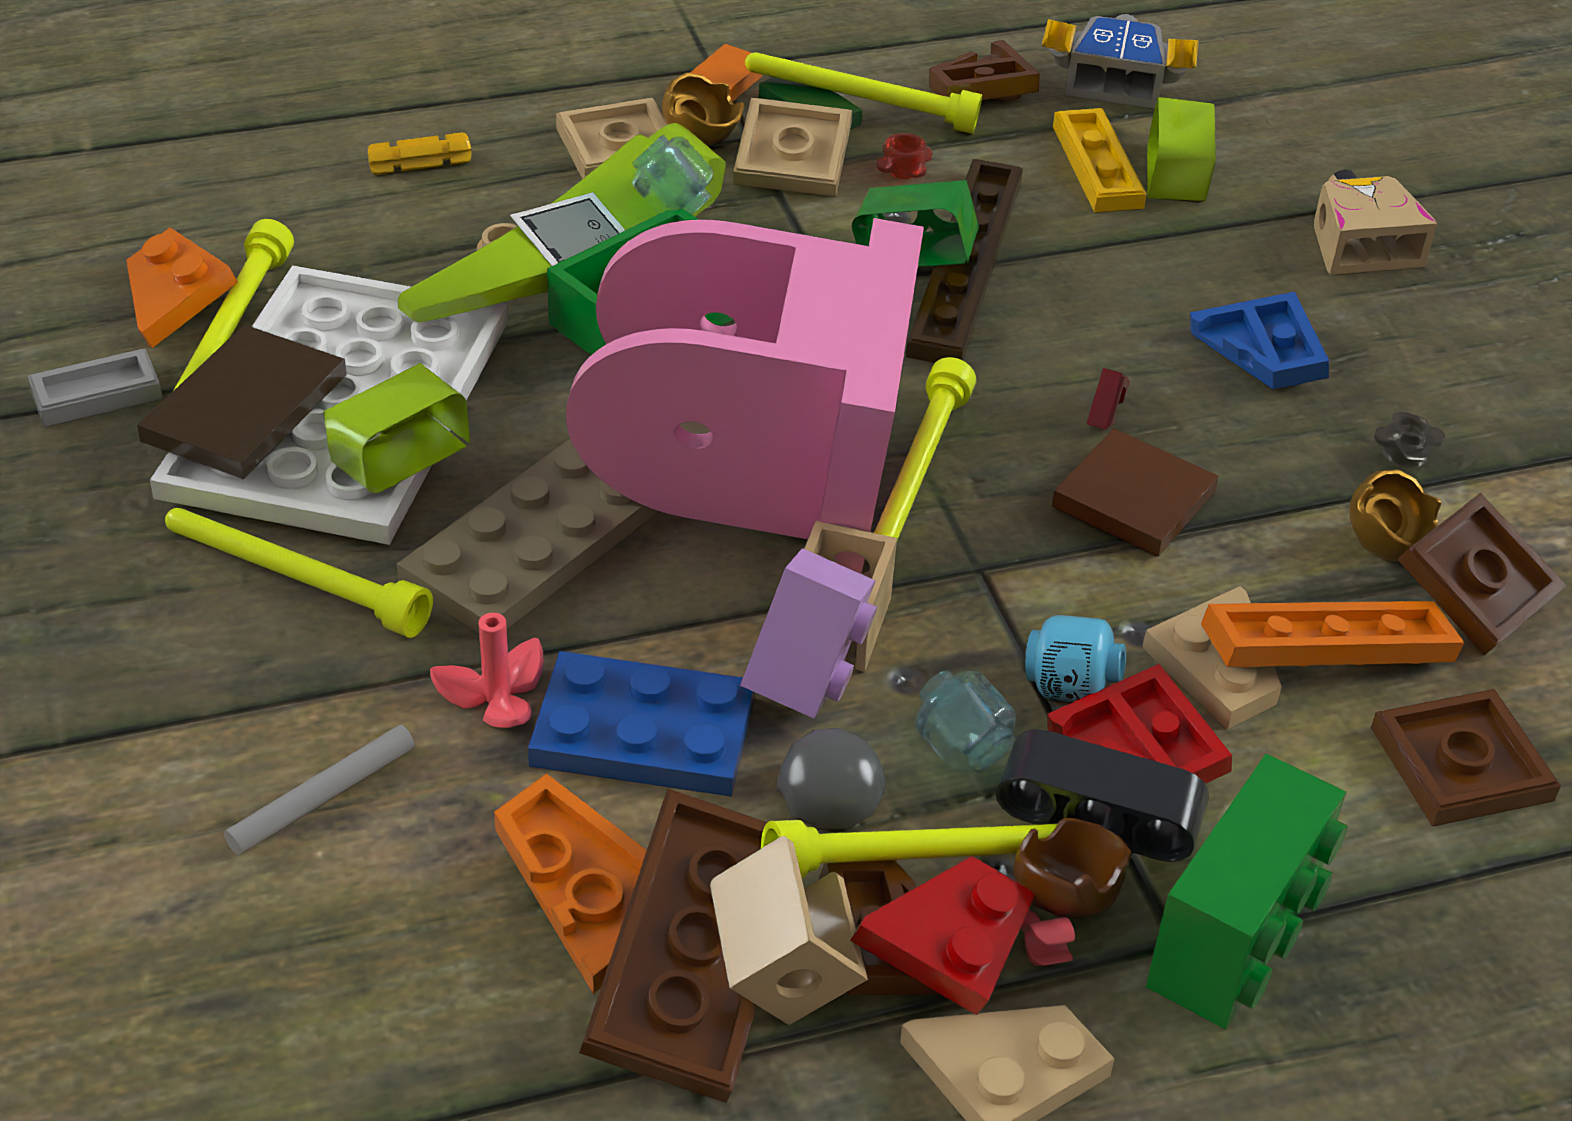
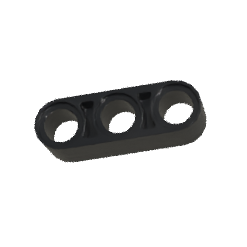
(1139, 799)

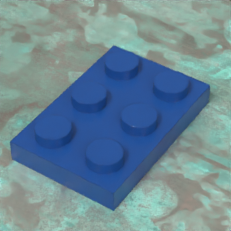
(642, 723)

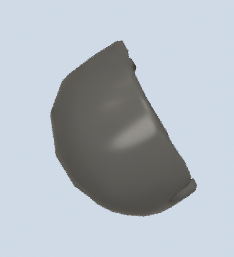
(831, 779)

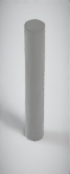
(318, 790)

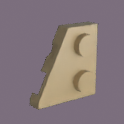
(1193, 661)
(1008, 1061)

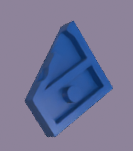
(1266, 339)

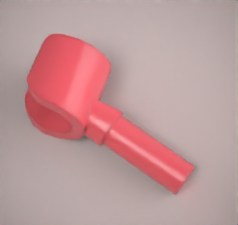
(1047, 939)

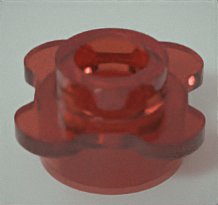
(904, 156)

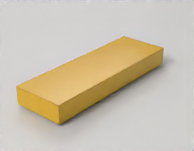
(1099, 160)

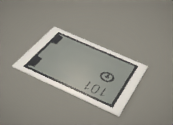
(568, 226)

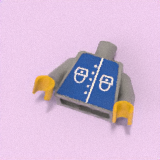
(1118, 59)

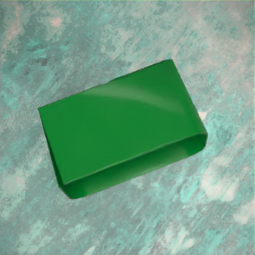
(948, 241)

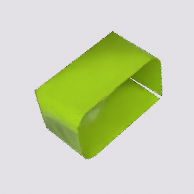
(1181, 150)
(408, 436)

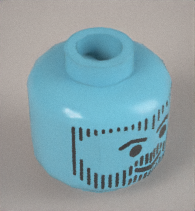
(1073, 657)

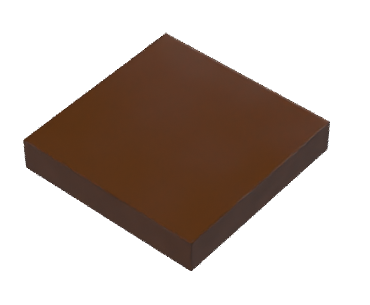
(1135, 491)
(1482, 573)
(1464, 757)

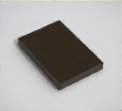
(242, 401)

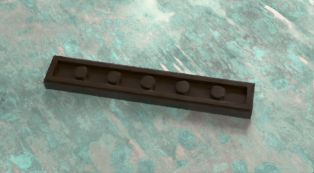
(957, 290)

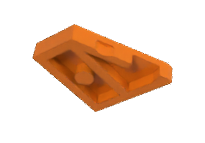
(173, 283)

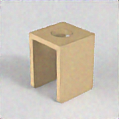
(879, 551)
(783, 941)

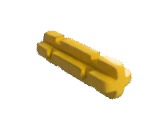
(419, 153)

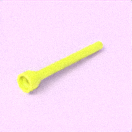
(957, 109)
(265, 249)
(947, 389)
(399, 605)
(818, 848)

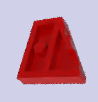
(1149, 720)
(951, 931)

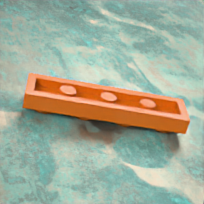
(1331, 633)

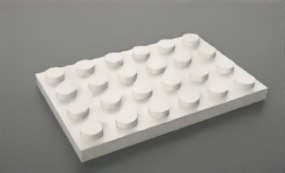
(377, 340)

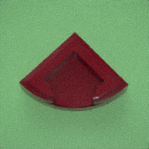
(1109, 393)

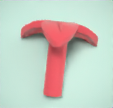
(501, 676)

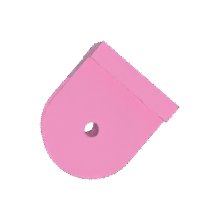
(790, 391)

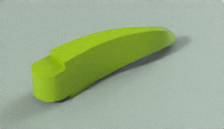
(514, 265)

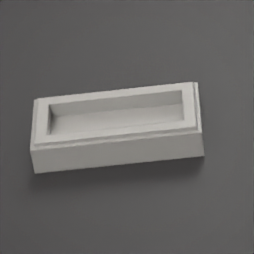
(94, 387)

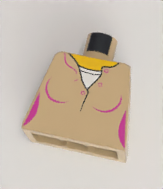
(1371, 225)

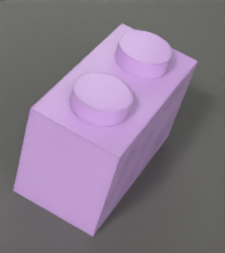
(809, 632)

